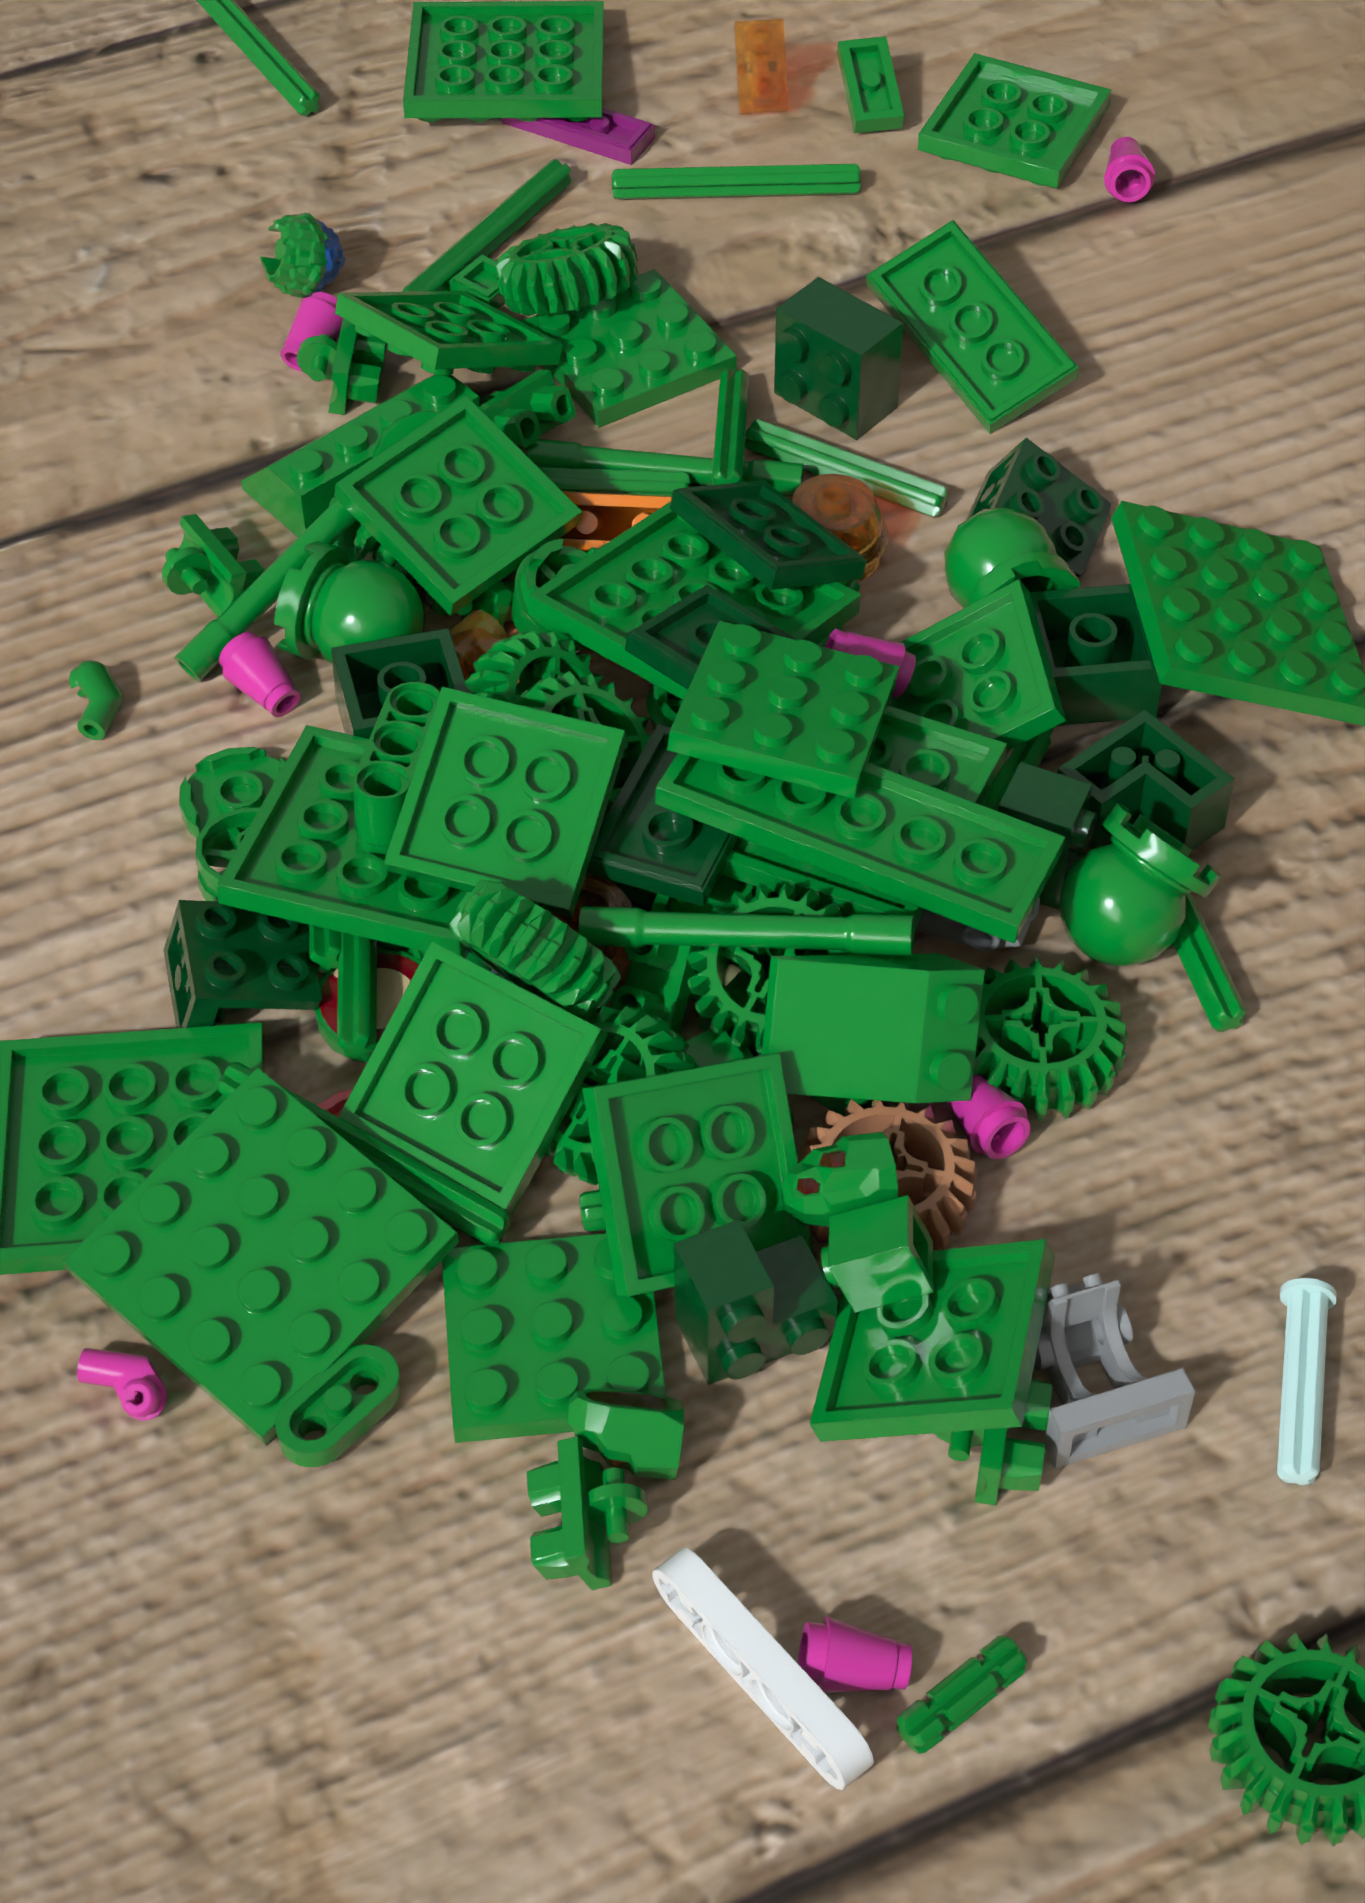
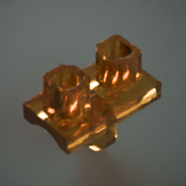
(761, 66)

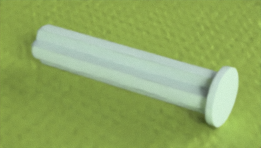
(1303, 1378)

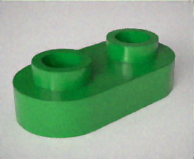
(334, 1407)

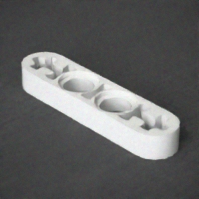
(763, 1669)

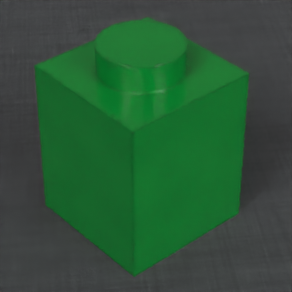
(879, 1254)

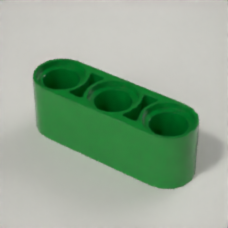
(391, 760)

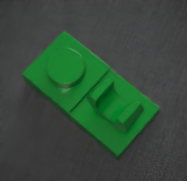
(870, 84)

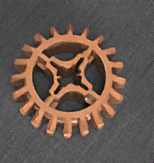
(927, 1157)

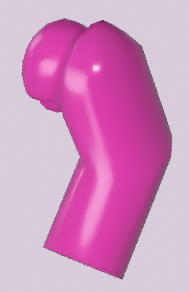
(132, 1377)

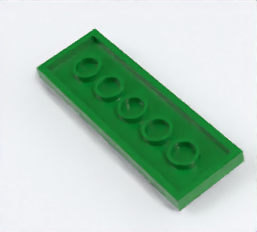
(888, 838)

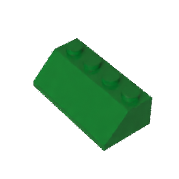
(304, 481)

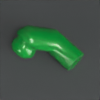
(103, 697)

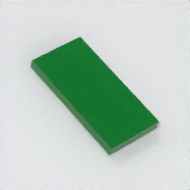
(972, 326)

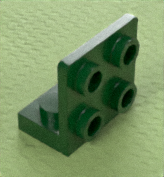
(1052, 495)
(236, 960)

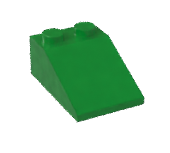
(875, 1025)

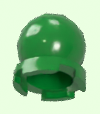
(999, 549)
(344, 603)
(1130, 895)

